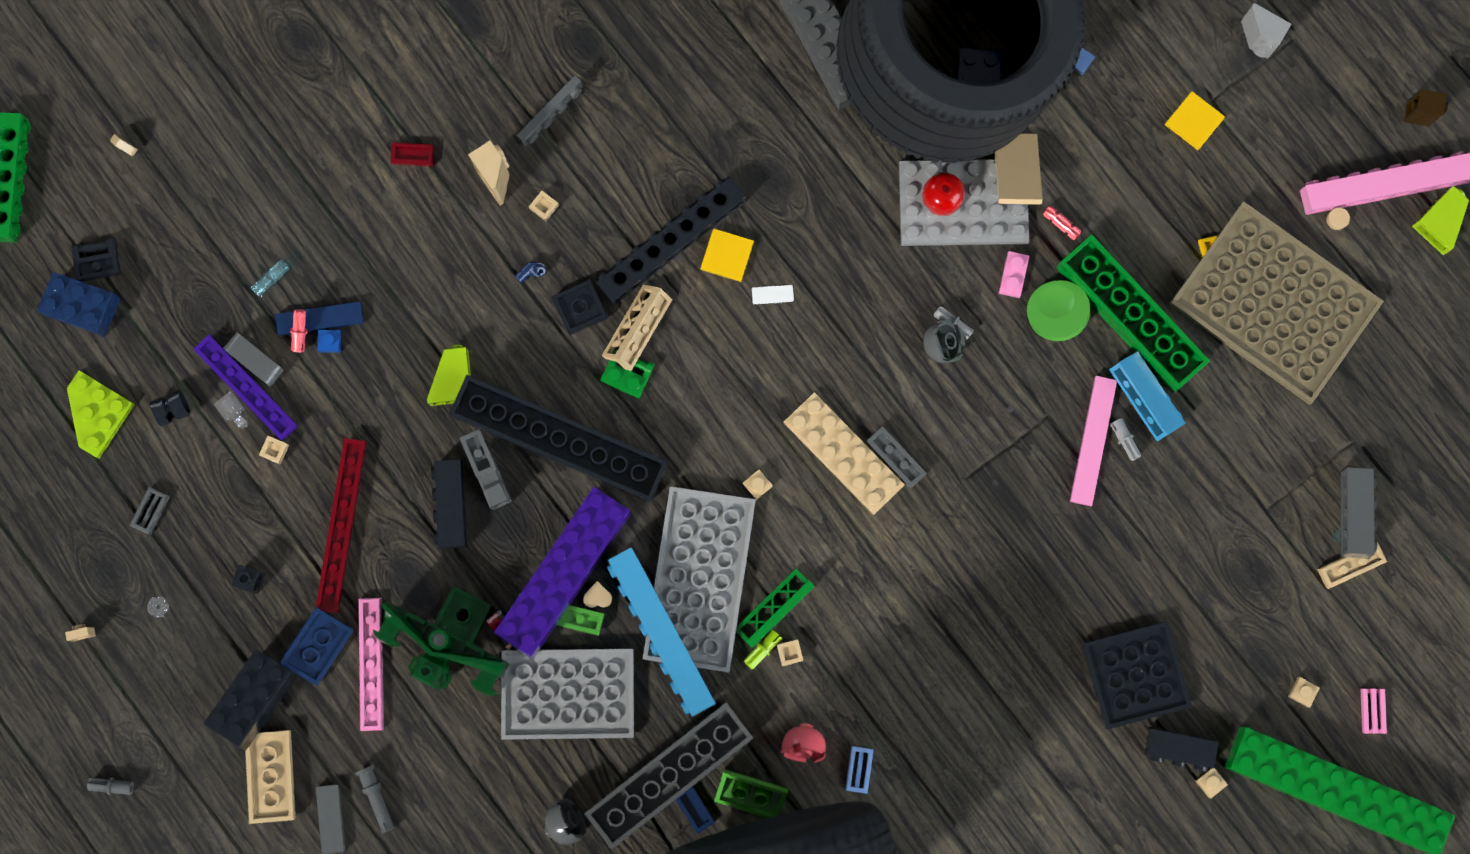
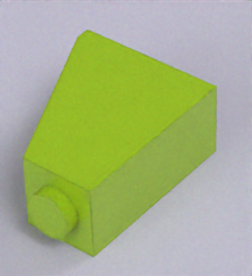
(1443, 220)
(449, 376)

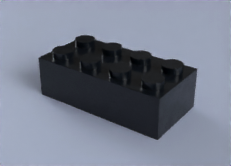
(250, 699)

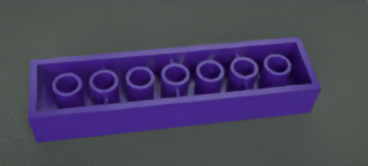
(562, 573)

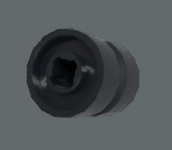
(172, 407)

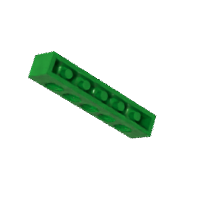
(10, 124)

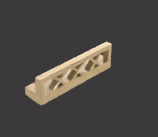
(640, 327)

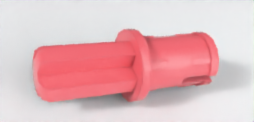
(298, 331)

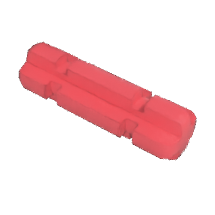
(1062, 222)

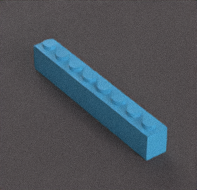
(661, 631)

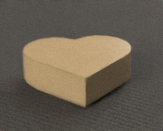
(123, 145)
(597, 596)

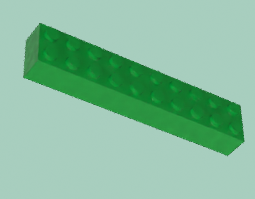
(1339, 791)

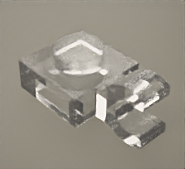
(231, 409)

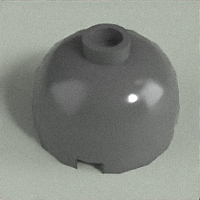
(944, 342)
(564, 823)

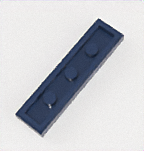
(323, 318)

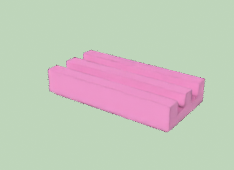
(1382, 711)

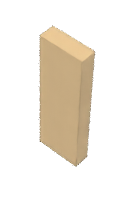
(1347, 568)

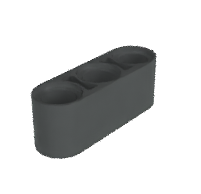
(253, 359)

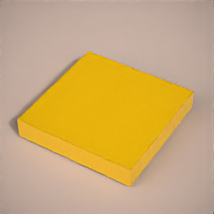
(1194, 120)
(727, 255)

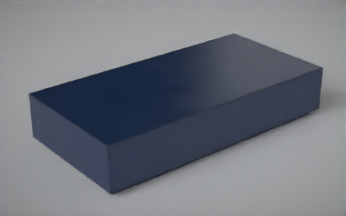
(695, 810)

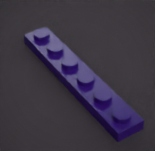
(245, 387)

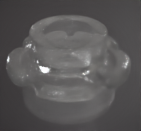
(152, 606)

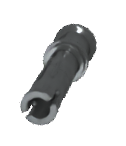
(371, 788)

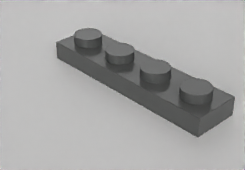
(554, 106)

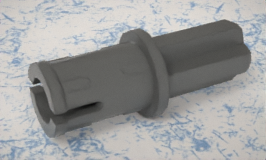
(110, 786)

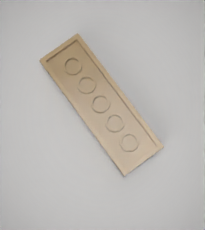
(843, 453)

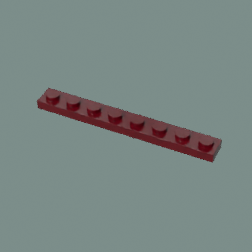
(341, 525)

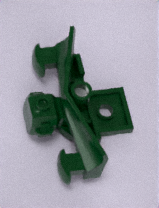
(446, 641)

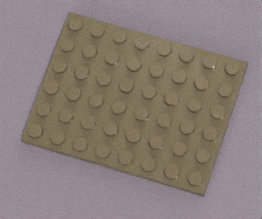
(1276, 303)

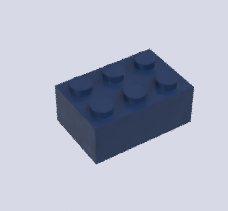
(78, 304)

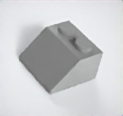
(1263, 30)

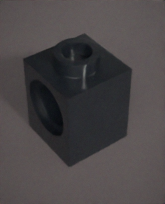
(248, 579)

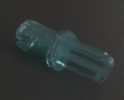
(270, 278)

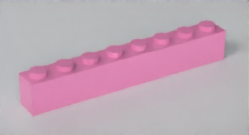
(1386, 184)

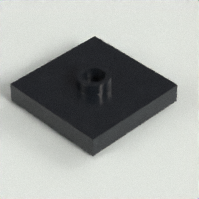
(579, 307)

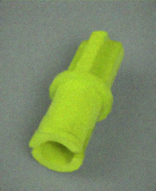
(762, 649)

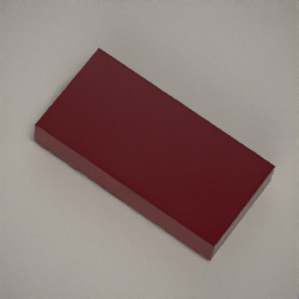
(412, 154)

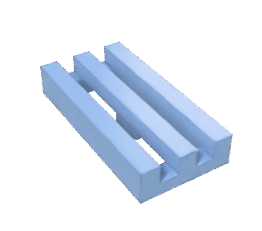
(859, 767)

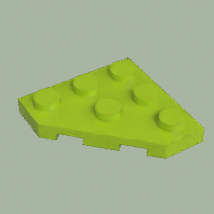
(96, 413)

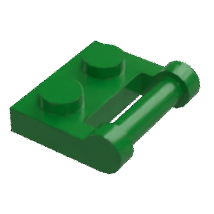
(626, 380)

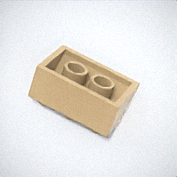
(492, 169)

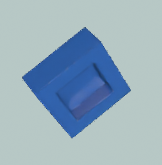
(329, 341)

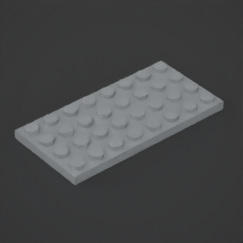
(703, 572)

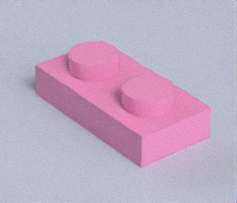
(1013, 274)

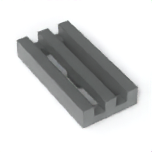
(157, 514)

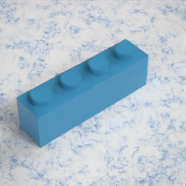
(1147, 396)

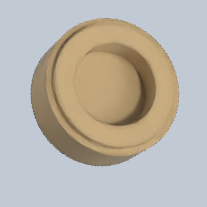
(1338, 218)

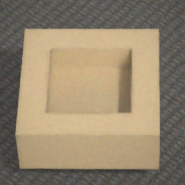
(543, 205)
(274, 450)
(757, 484)
(80, 632)
(790, 652)
(1304, 692)
(1211, 782)

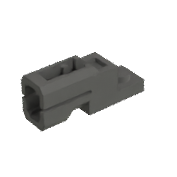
(486, 469)

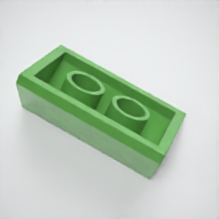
(750, 794)

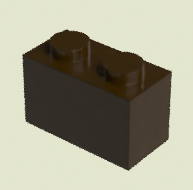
(1425, 107)

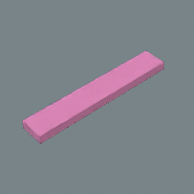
(1093, 441)
(370, 665)

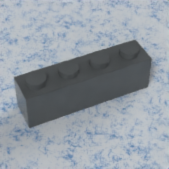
(1358, 513)

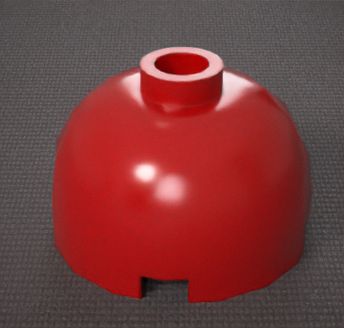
(943, 194)

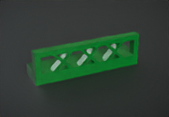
(780, 614)

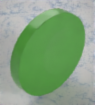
(1058, 310)

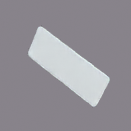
(772, 294)

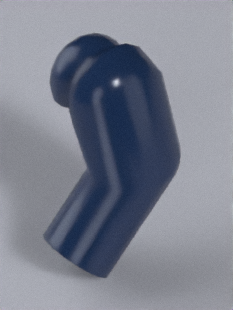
(530, 269)

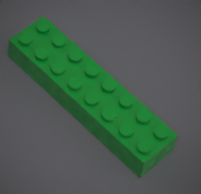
(1133, 314)

